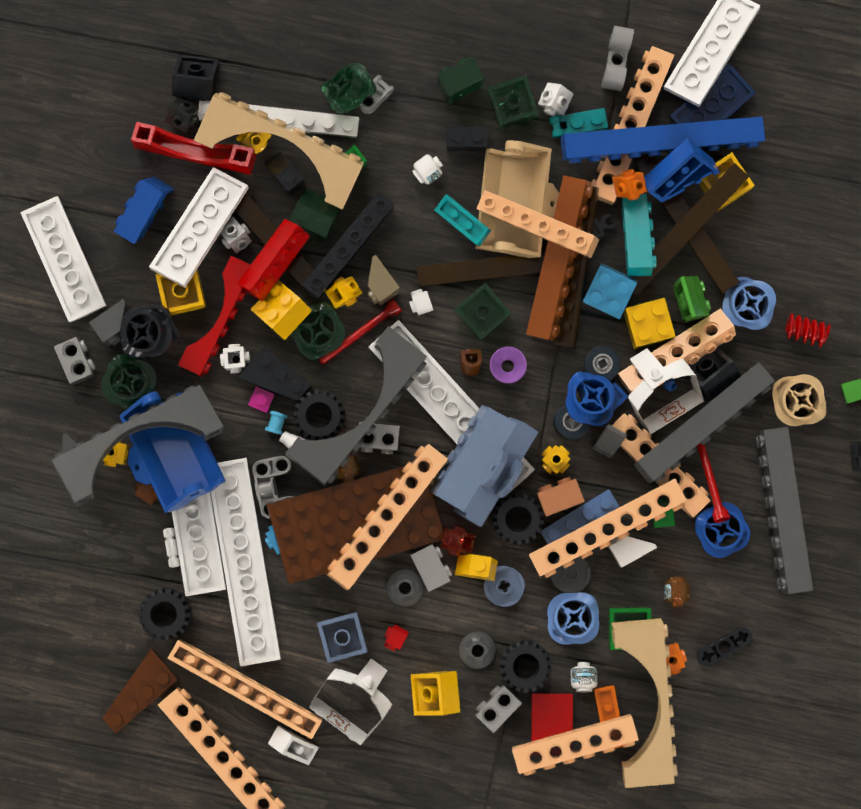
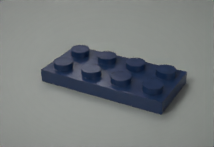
(722, 100)

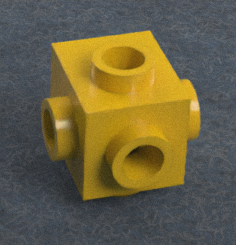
(254, 140)
(343, 292)
(120, 455)
(548, 463)

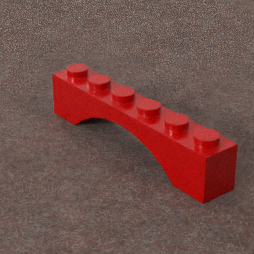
(223, 156)
(198, 355)

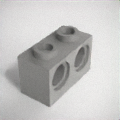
(70, 363)
(379, 432)
(502, 711)

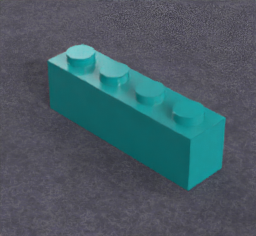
(637, 236)

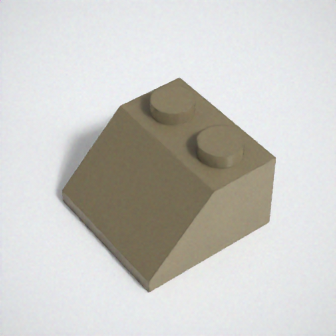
(381, 284)

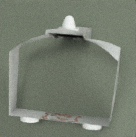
(655, 374)
(367, 679)

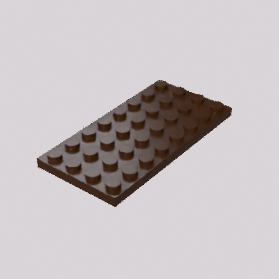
(319, 523)

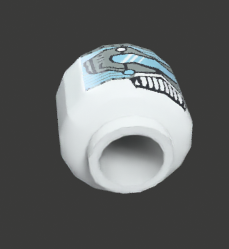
(427, 169)
(584, 677)

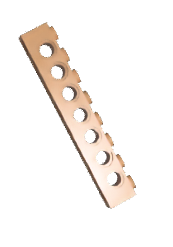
(661, 61)
(434, 462)
(676, 501)
(245, 688)
(210, 754)

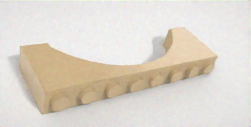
(231, 118)
(654, 760)

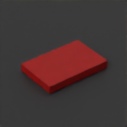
(551, 716)

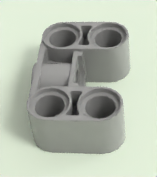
(618, 48)
(266, 484)

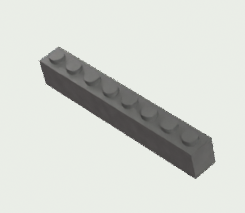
(703, 423)

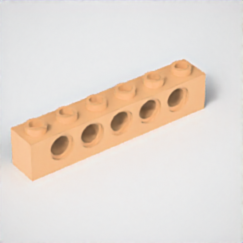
(538, 224)
(682, 344)
(632, 448)
(563, 740)

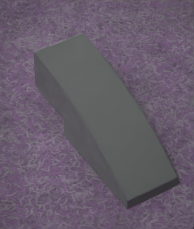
(609, 441)

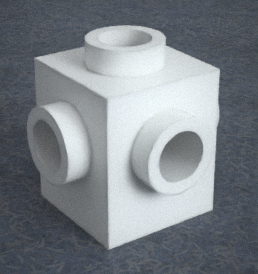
(555, 99)
(228, 355)

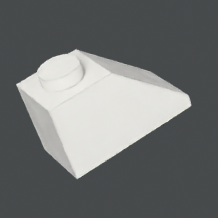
(629, 549)
(293, 745)

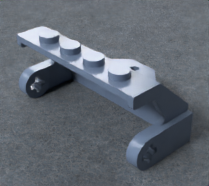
(483, 464)

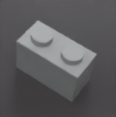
(431, 567)

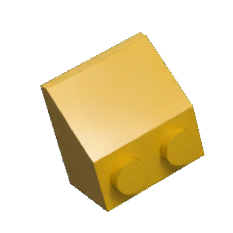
(435, 693)

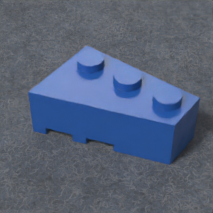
(678, 170)
(142, 209)

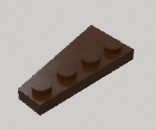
(141, 690)

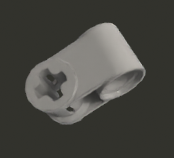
(382, 92)

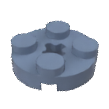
(514, 591)

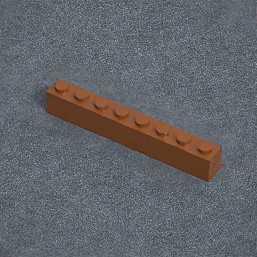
(558, 261)

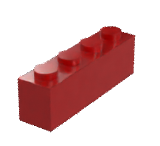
(273, 259)

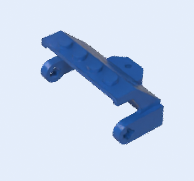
(171, 460)

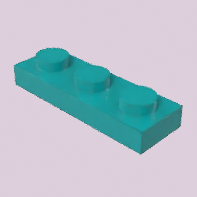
(462, 220)

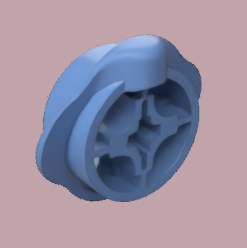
(766, 294)
(587, 603)

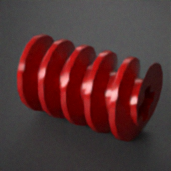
(807, 330)

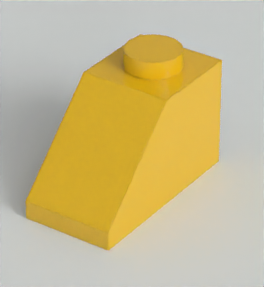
(476, 567)

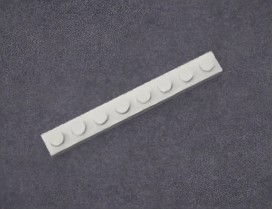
(308, 121)

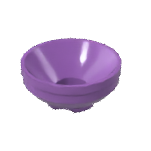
(515, 357)

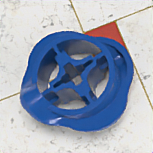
(584, 384)
(715, 549)

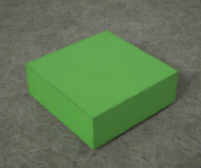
(851, 391)

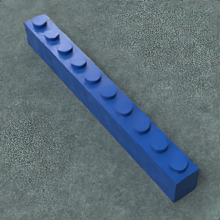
(661, 138)

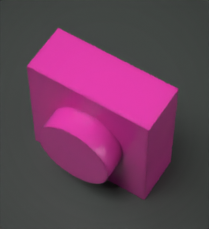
(261, 399)

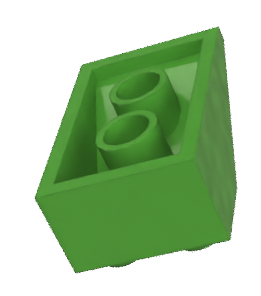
(691, 298)

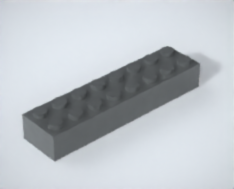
(784, 511)

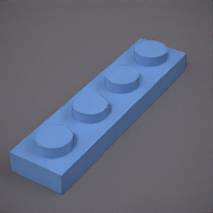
(580, 517)

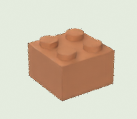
(559, 497)

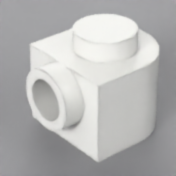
(421, 302)

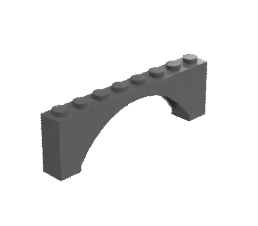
(186, 411)
(325, 456)

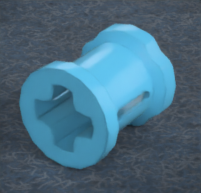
(276, 422)

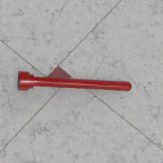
(390, 310)
(720, 513)

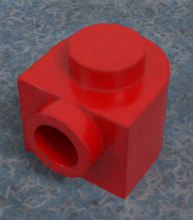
(395, 637)

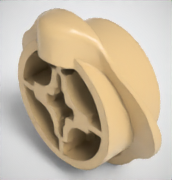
(813, 386)

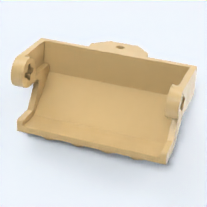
(523, 178)

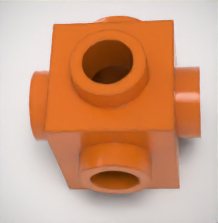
(629, 184)
(679, 658)

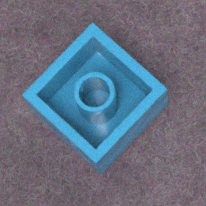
(610, 291)

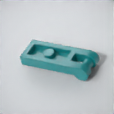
(579, 122)

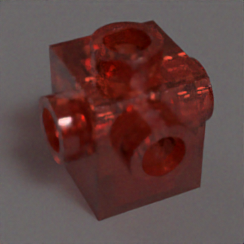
(458, 541)

